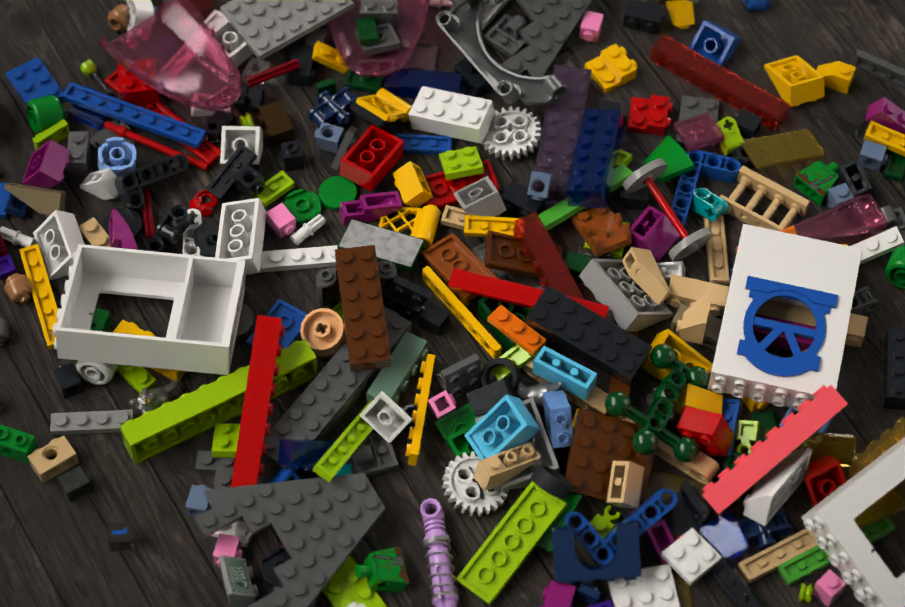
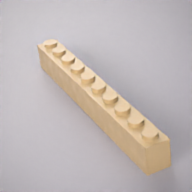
(689, 290)

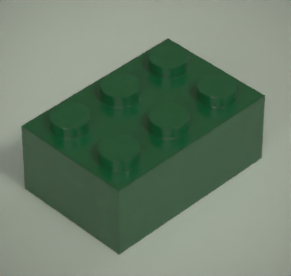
(487, 306)

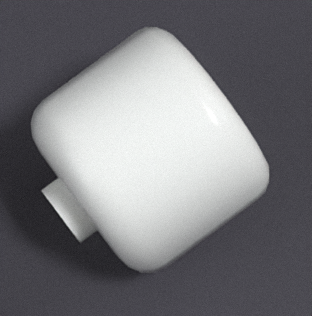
(96, 372)

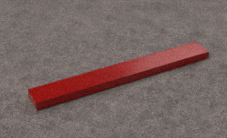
(207, 151)
(507, 291)

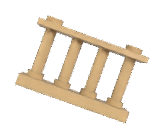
(769, 189)

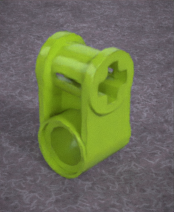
(732, 136)

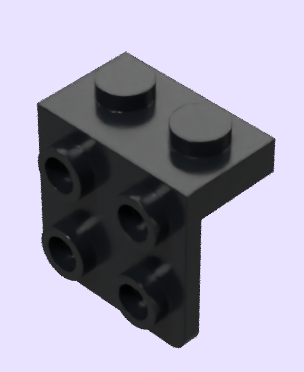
(688, 511)

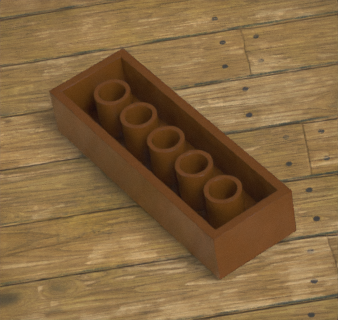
(362, 308)

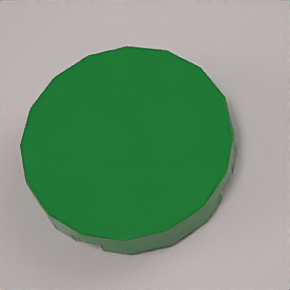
(336, 190)
(303, 205)

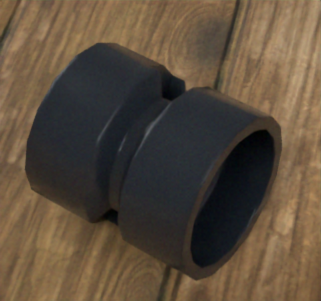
(244, 101)

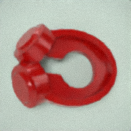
(206, 208)

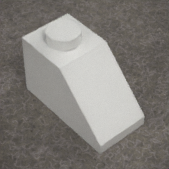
(101, 184)

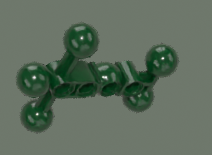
(665, 399)

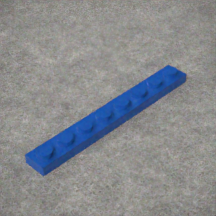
(134, 115)

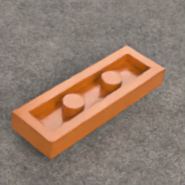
(516, 330)

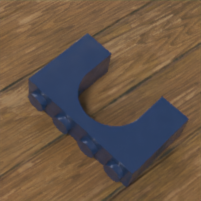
(623, 564)

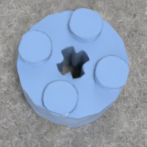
(117, 156)

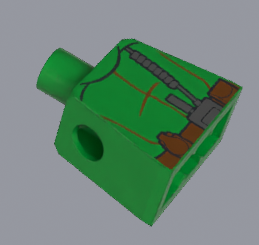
(816, 181)
(384, 570)

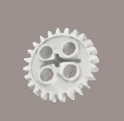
(512, 133)
(459, 488)

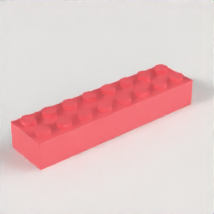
(774, 449)

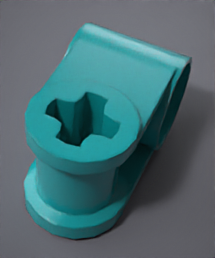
(708, 204)

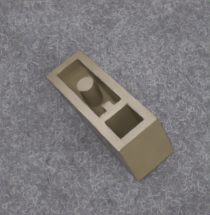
(38, 198)

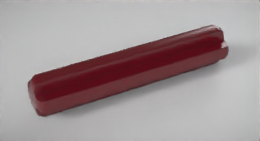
(273, 72)
(148, 217)

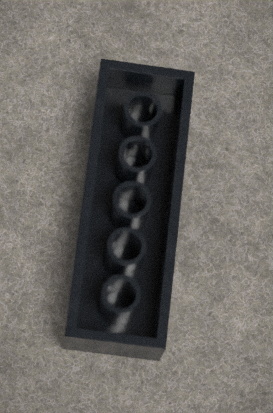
(588, 335)

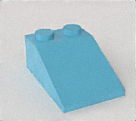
(502, 428)

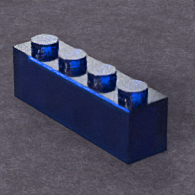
(408, 82)

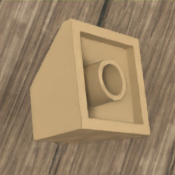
(694, 320)

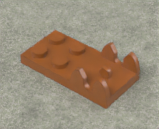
(602, 229)
(451, 254)

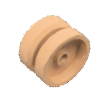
(323, 332)

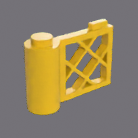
(386, 106)
(423, 224)

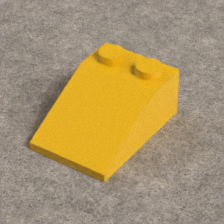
(796, 80)
(683, 351)

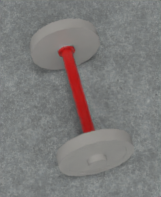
(644, 177)

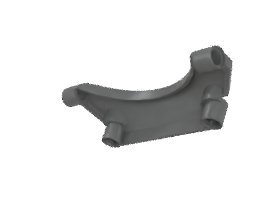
(465, 31)

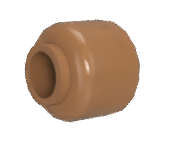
(119, 17)
(18, 288)

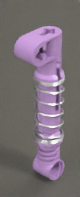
(438, 554)

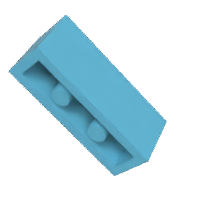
(559, 368)

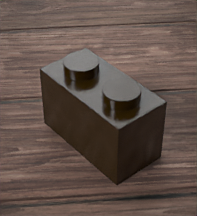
(276, 123)

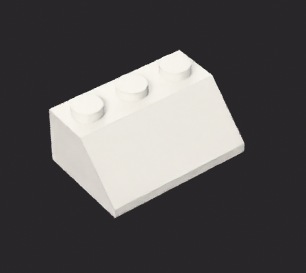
(57, 241)

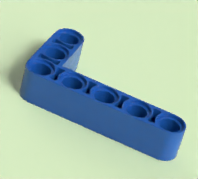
(703, 167)
(639, 515)

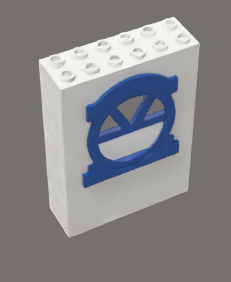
(792, 272)

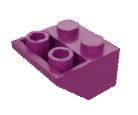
(653, 232)

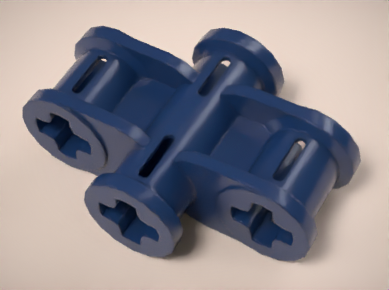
(333, 108)
(765, 535)

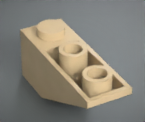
(646, 273)
(503, 466)

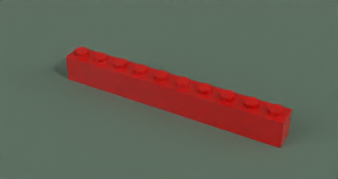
(257, 401)

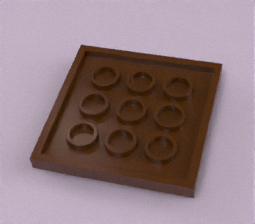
(595, 446)

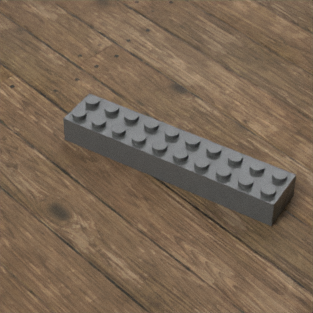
(328, 396)

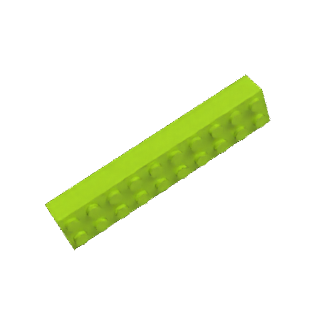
(211, 404)

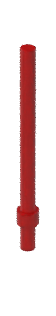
(123, 132)

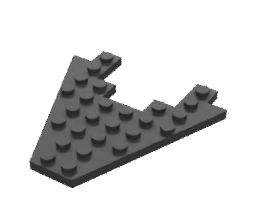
(545, 35)
(313, 520)

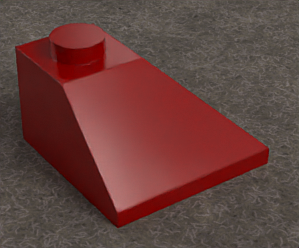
(823, 478)

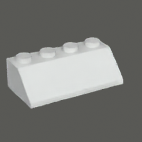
(776, 487)

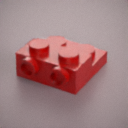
(649, 115)

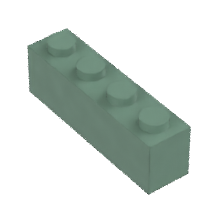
(404, 364)

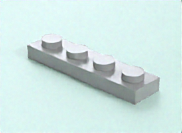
(89, 422)

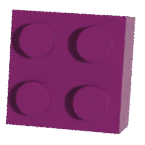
(47, 165)

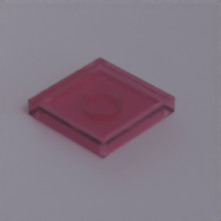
(698, 131)

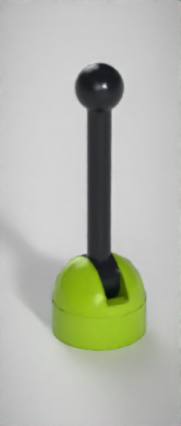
(89, 69)

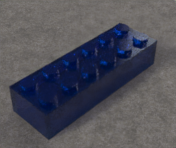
(595, 158)

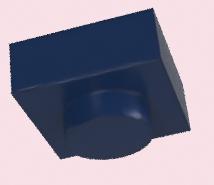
(15, 206)
(588, 594)

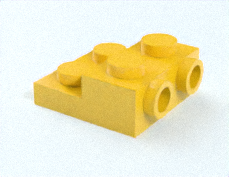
(612, 68)

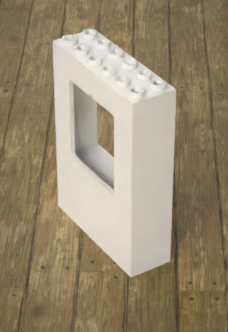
(202, 319)
(845, 543)

